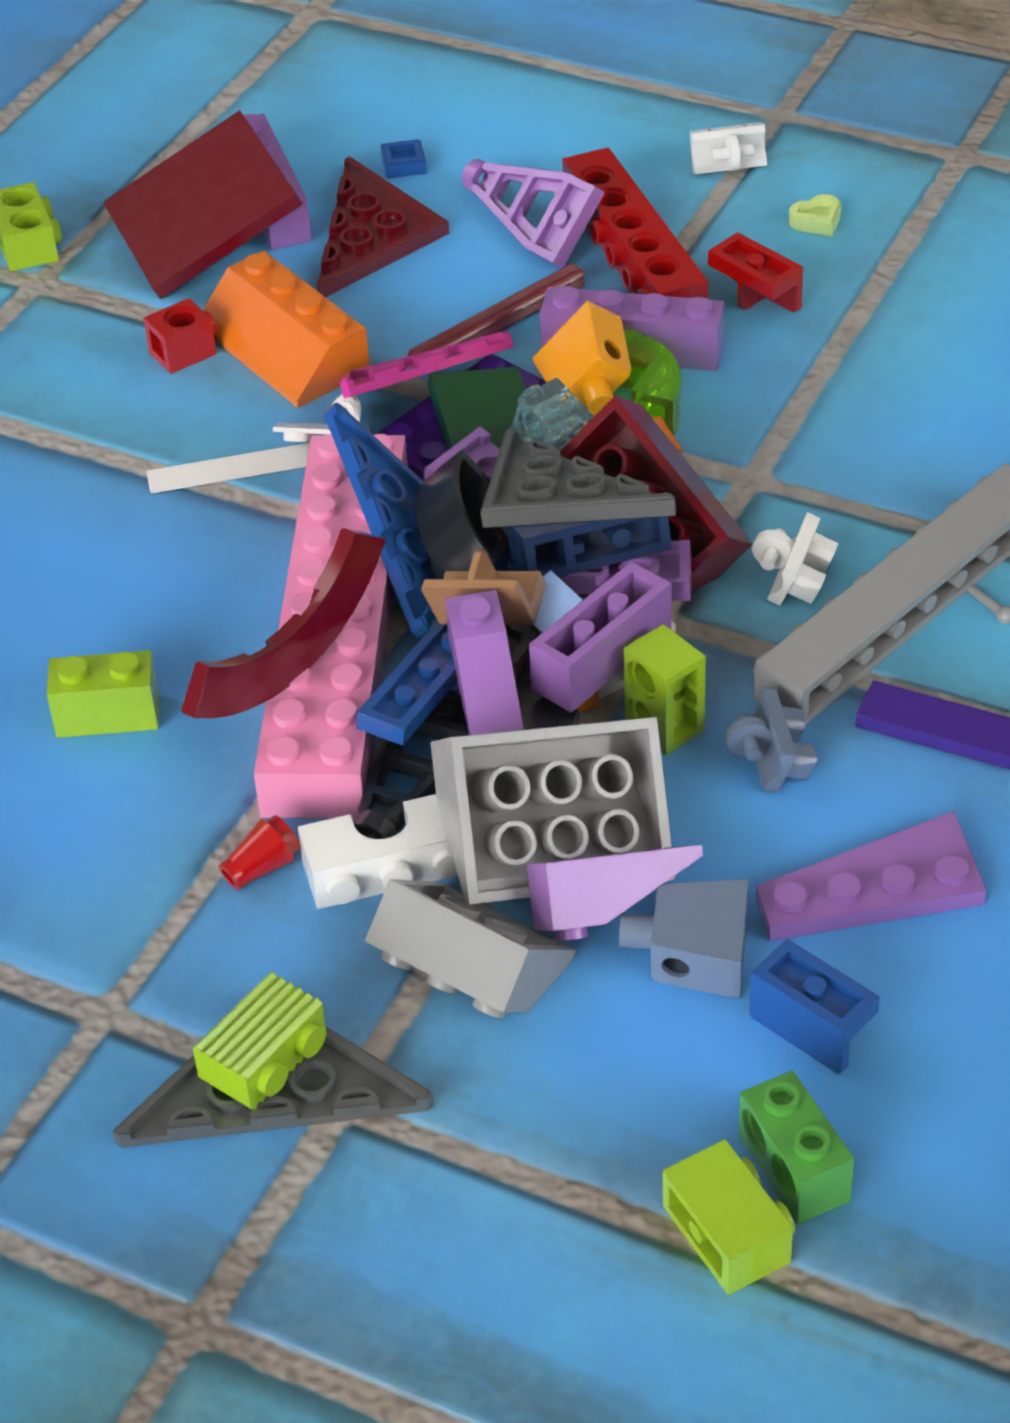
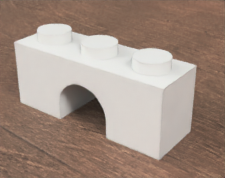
(353, 867)

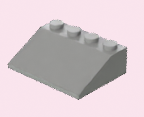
(548, 799)

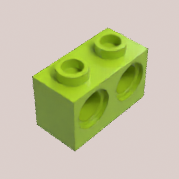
(27, 227)
(666, 682)

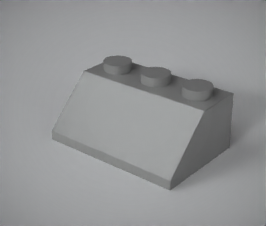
(466, 946)

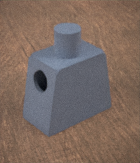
(694, 935)

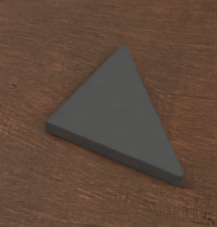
(542, 487)
(327, 1088)

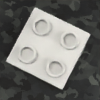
(302, 431)

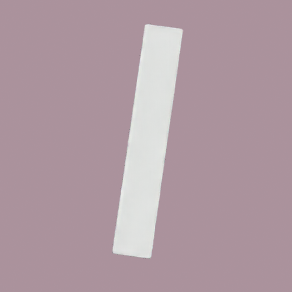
(227, 468)

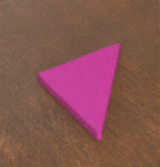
(415, 365)

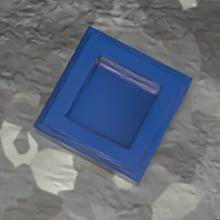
(403, 158)

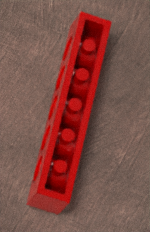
(633, 232)

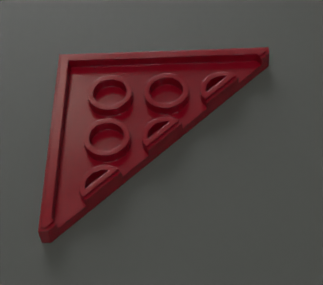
(372, 228)

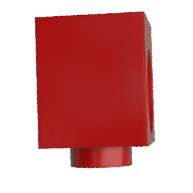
(180, 335)

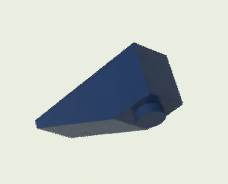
(586, 544)

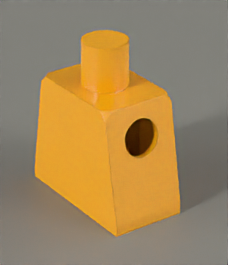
(587, 356)

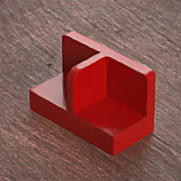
(759, 272)

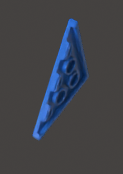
(387, 499)

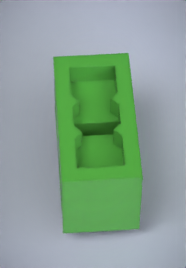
(795, 1147)

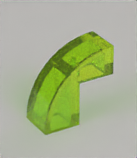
(654, 378)

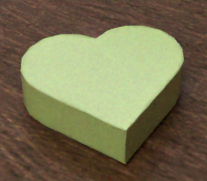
(817, 215)

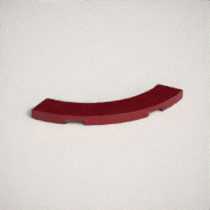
(249, 680)

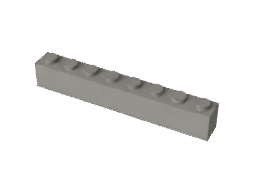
(890, 601)

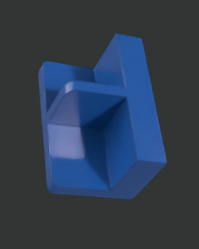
(810, 1003)

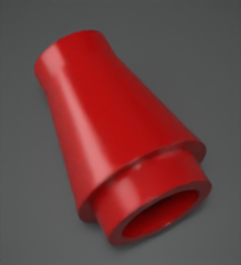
(261, 852)

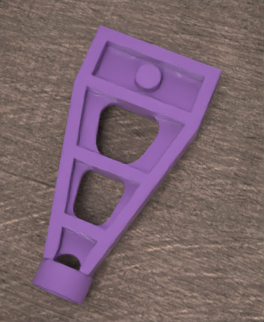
(564, 218)

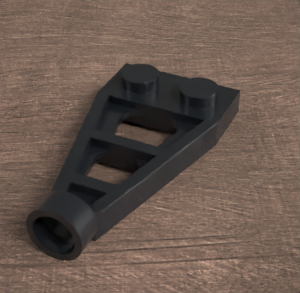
(382, 808)

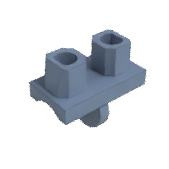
(772, 741)

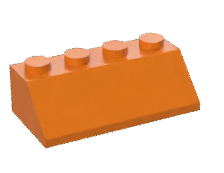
(285, 329)

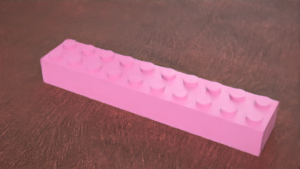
(309, 746)

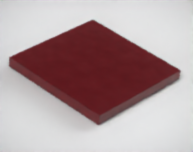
(201, 204)

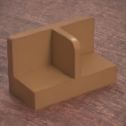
(517, 591)

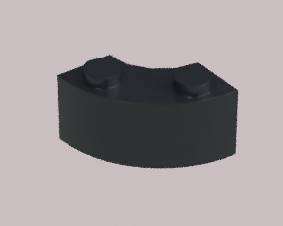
(451, 519)

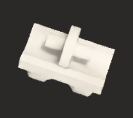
(728, 148)
(778, 551)

